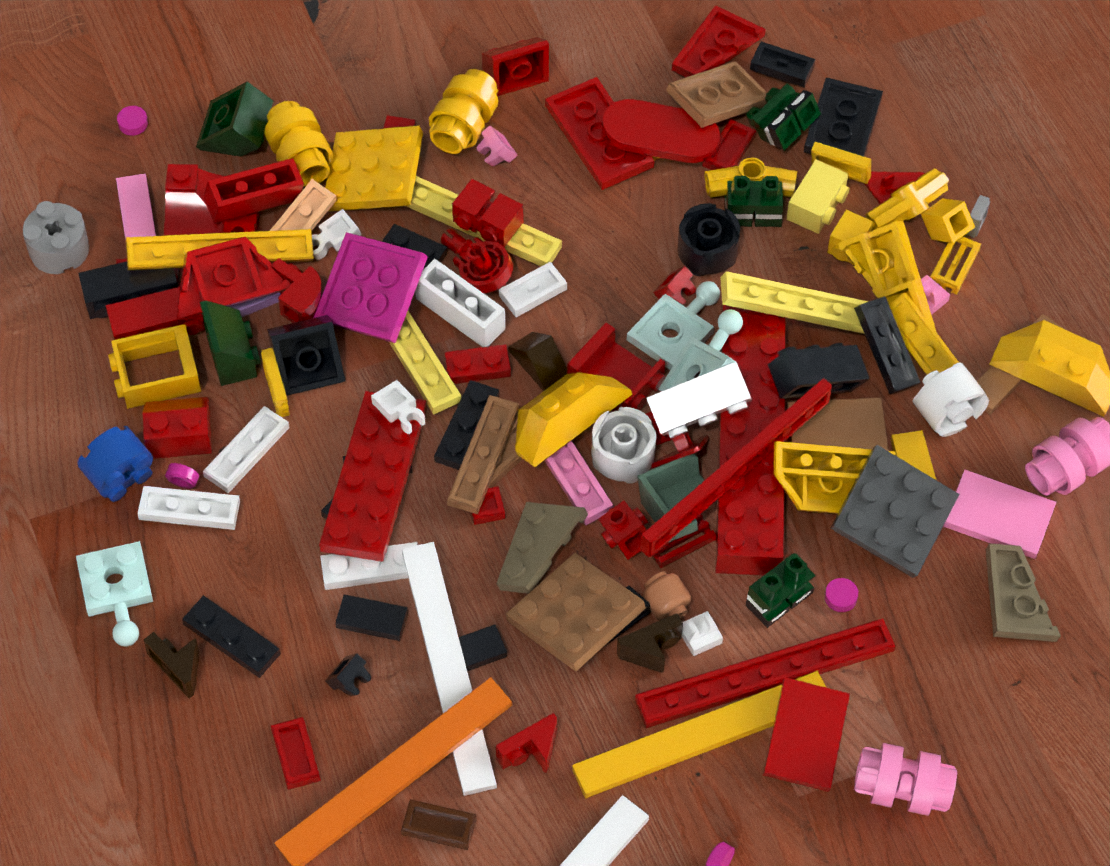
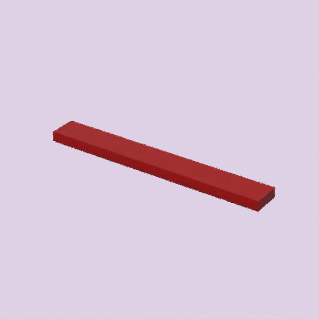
(735, 468)
(763, 673)

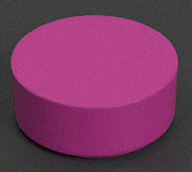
(132, 120)
(181, 475)
(841, 595)
(721, 855)

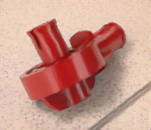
(479, 262)

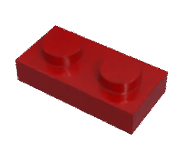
(478, 364)

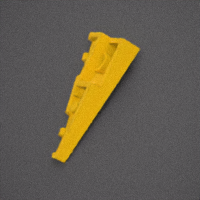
(888, 264)

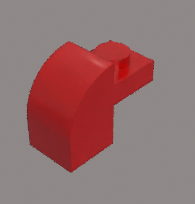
(302, 296)

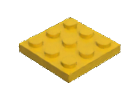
(374, 167)

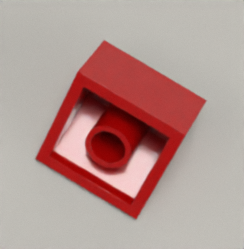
(518, 65)
(177, 427)

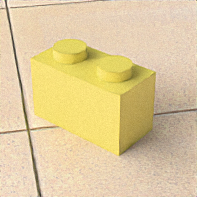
(817, 197)

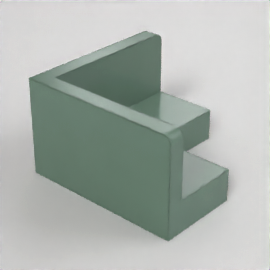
(667, 486)

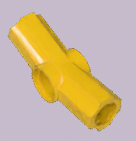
(755, 170)
(909, 199)

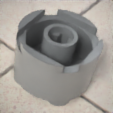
(56, 237)

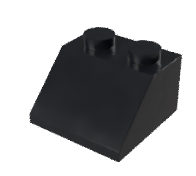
(307, 354)

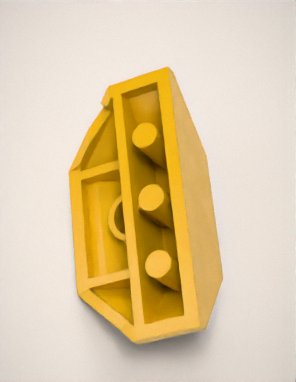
(1057, 363)
(564, 413)
(818, 475)

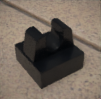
(345, 673)

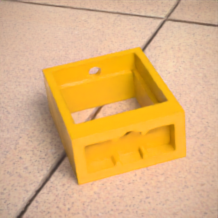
(148, 345)

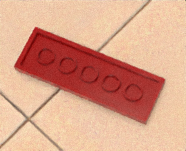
(370, 484)

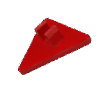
(885, 183)
(684, 446)

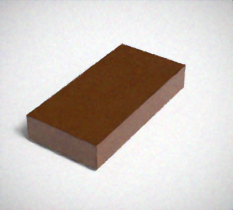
(438, 824)

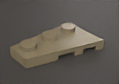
(535, 542)
(1014, 598)

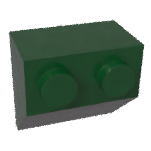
(235, 121)
(229, 343)

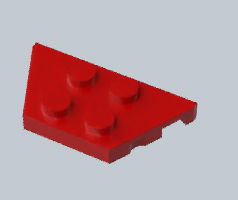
(226, 276)

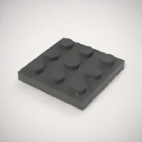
(895, 511)

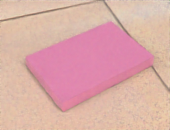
(1000, 513)

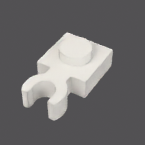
(333, 233)
(399, 404)

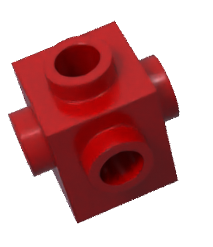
(623, 528)

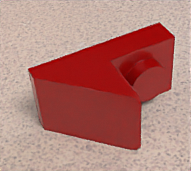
(534, 740)

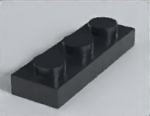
(887, 345)
(463, 424)
(231, 636)

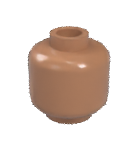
(666, 595)

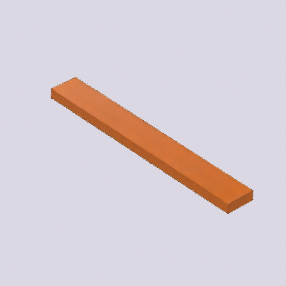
(393, 774)

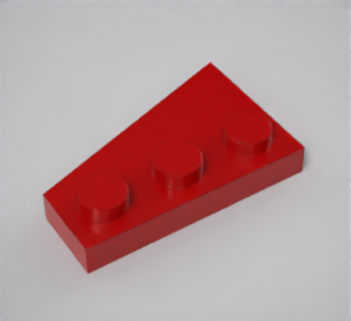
(716, 42)

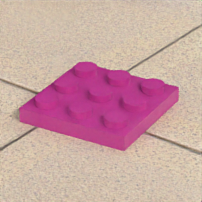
(371, 286)

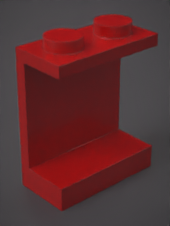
(607, 358)

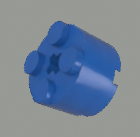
(116, 462)

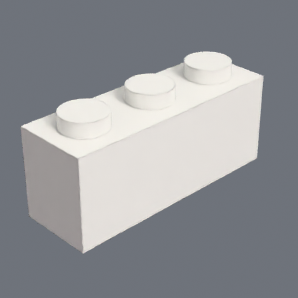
(460, 304)
(700, 400)

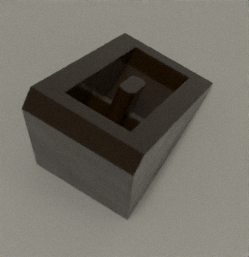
(539, 358)

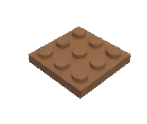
(575, 611)

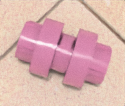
(1065, 460)
(927, 789)

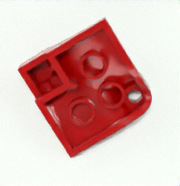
(186, 209)

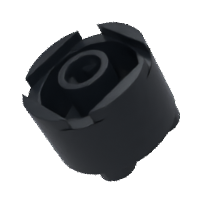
(708, 239)

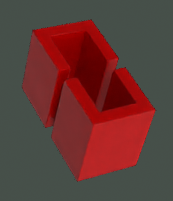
(493, 220)

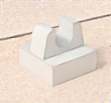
(701, 633)

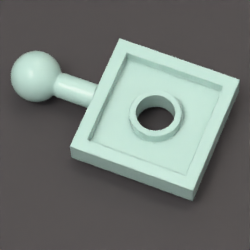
(672, 315)
(703, 357)
(106, 597)

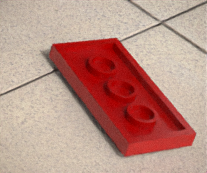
(580, 118)

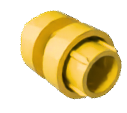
(463, 111)
(297, 135)

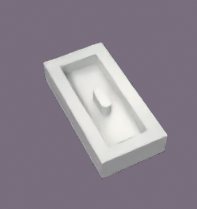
(533, 289)

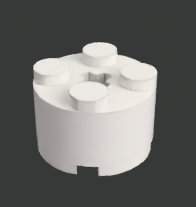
(950, 399)
(623, 444)

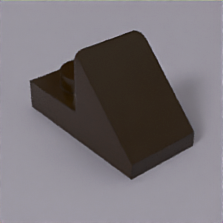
(644, 645)
(178, 666)

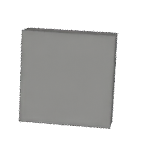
(979, 215)

